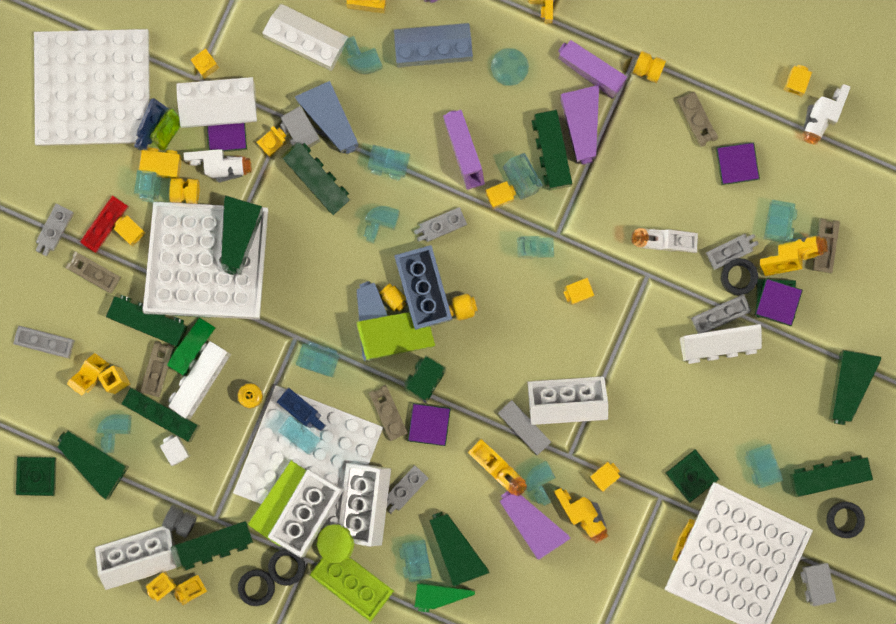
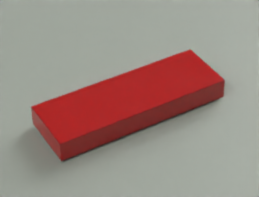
(104, 224)

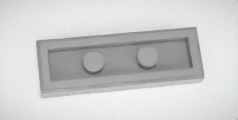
(721, 314)
(44, 342)
(522, 426)

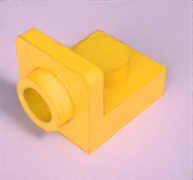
(272, 141)
(160, 586)
(189, 590)

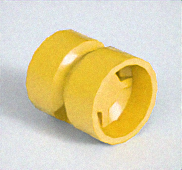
(650, 67)
(184, 190)

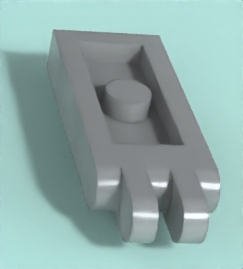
(441, 225)
(53, 229)
(731, 250)
(406, 488)

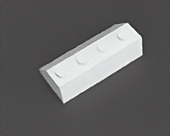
(305, 37)
(216, 102)
(721, 342)
(199, 380)
(568, 400)
(365, 502)
(305, 513)
(135, 557)

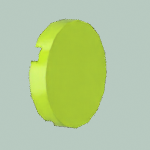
(335, 543)

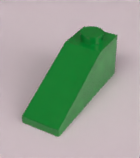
(191, 346)
(436, 596)

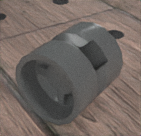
(180, 521)

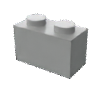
(299, 128)
(818, 584)

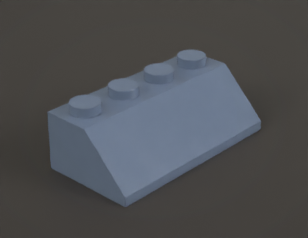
(433, 45)
(423, 287)

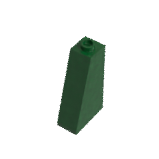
(239, 229)
(851, 383)
(96, 467)
(458, 555)

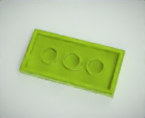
(393, 336)
(277, 500)
(353, 585)

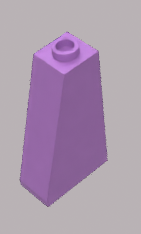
(592, 68)
(582, 119)
(464, 149)
(534, 526)

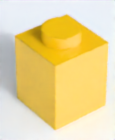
(204, 63)
(798, 80)
(500, 195)
(129, 230)
(578, 291)
(114, 379)
(605, 476)

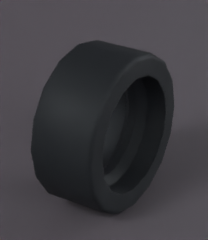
(739, 262)
(845, 534)
(272, 569)
(256, 602)

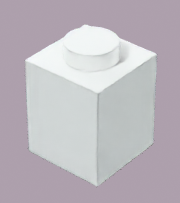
(174, 450)

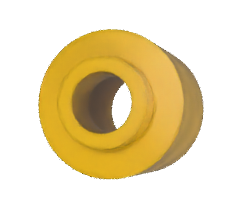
(393, 297)

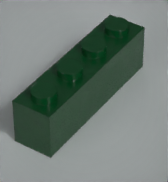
(552, 149)
(315, 178)
(155, 325)
(160, 415)
(831, 477)
(211, 545)

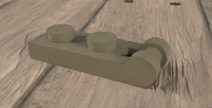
(697, 118)
(825, 262)
(94, 273)
(157, 369)
(388, 413)

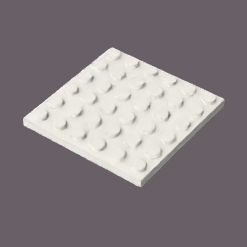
(90, 86)
(187, 269)
(343, 441)
(738, 558)

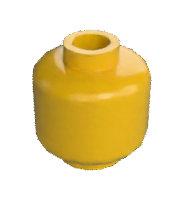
(463, 307)
(252, 402)

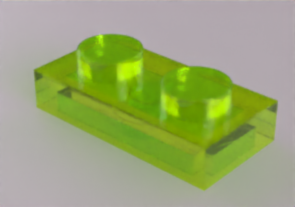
(166, 129)

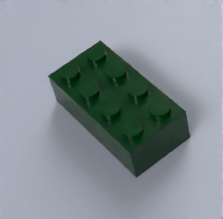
(425, 379)

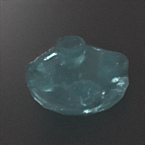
(509, 66)

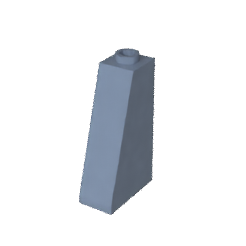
(327, 113)
(369, 304)

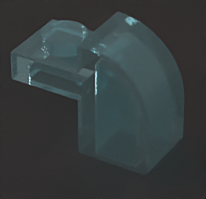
(365, 62)
(380, 216)
(535, 247)
(113, 425)
(536, 478)

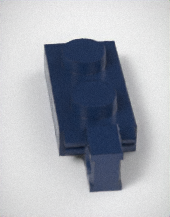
(150, 120)
(300, 409)

